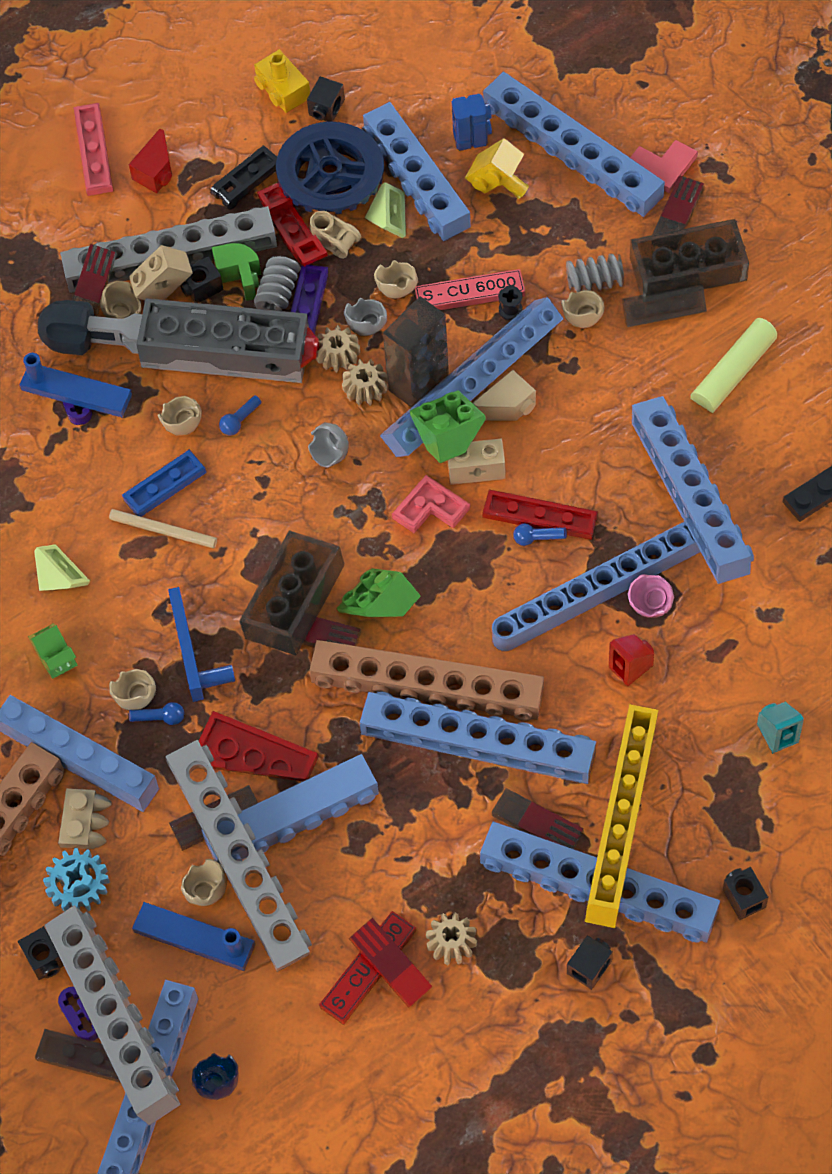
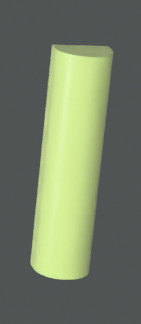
(735, 364)

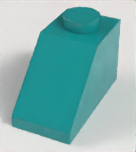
(780, 725)

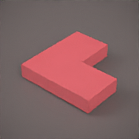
(670, 166)
(428, 499)

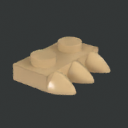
(80, 819)

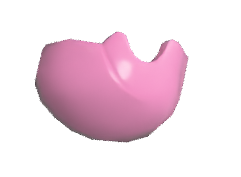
(650, 595)

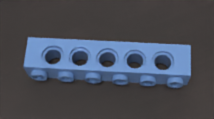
(417, 172)

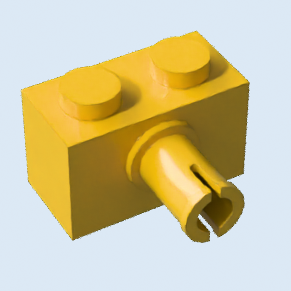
(282, 81)
(496, 168)

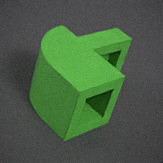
(238, 262)
(53, 650)

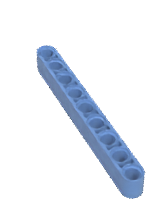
(595, 592)

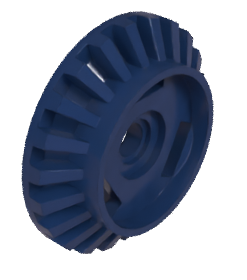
(323, 146)

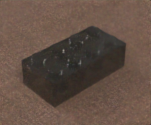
(690, 256)
(416, 351)
(292, 592)

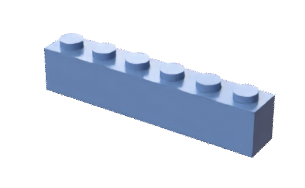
(79, 753)
(304, 805)

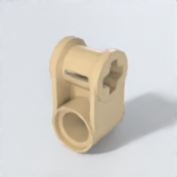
(336, 236)

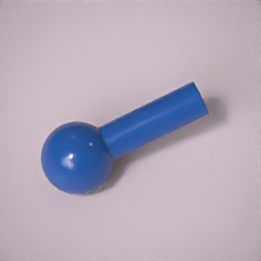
(231, 423)
(525, 534)
(171, 714)

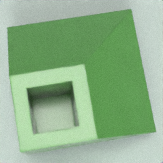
(447, 425)
(380, 595)

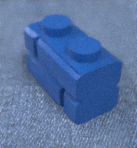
(471, 121)

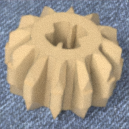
(337, 348)
(364, 382)
(452, 948)

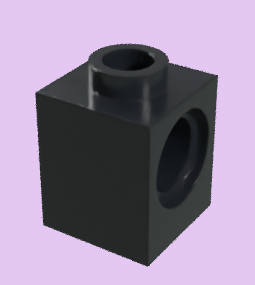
(325, 99)
(211, 281)
(744, 904)
(36, 943)
(590, 961)

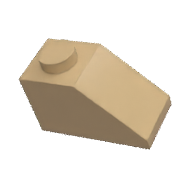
(507, 399)

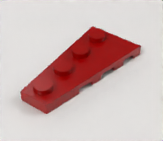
(254, 751)

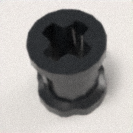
(510, 302)

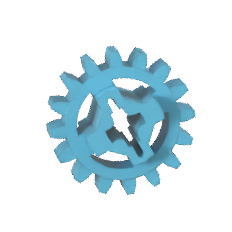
(71, 869)

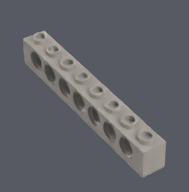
(259, 236)
(194, 757)
(160, 1096)

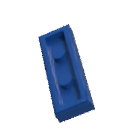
(164, 483)

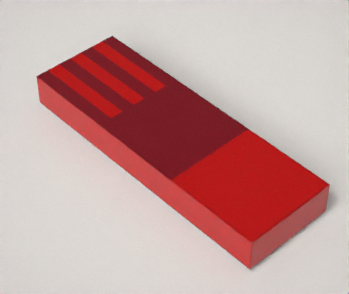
(390, 962)

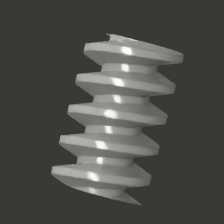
(595, 272)
(276, 284)

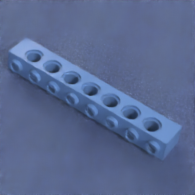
(574, 144)
(480, 368)
(692, 490)
(488, 749)
(645, 888)
(168, 1028)

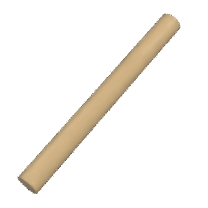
(163, 528)

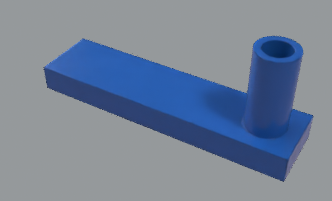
(73, 388)
(196, 680)
(194, 936)

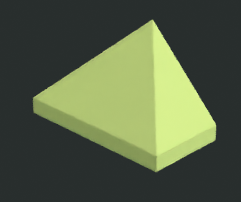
(389, 210)
(57, 570)

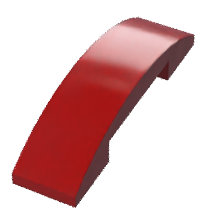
(291, 227)

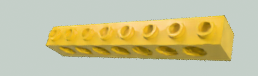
(621, 817)

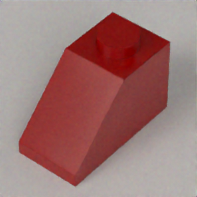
(152, 164)
(630, 658)

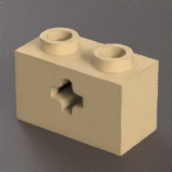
(160, 274)
(479, 463)

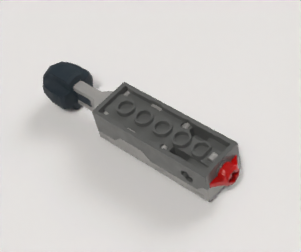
(190, 337)

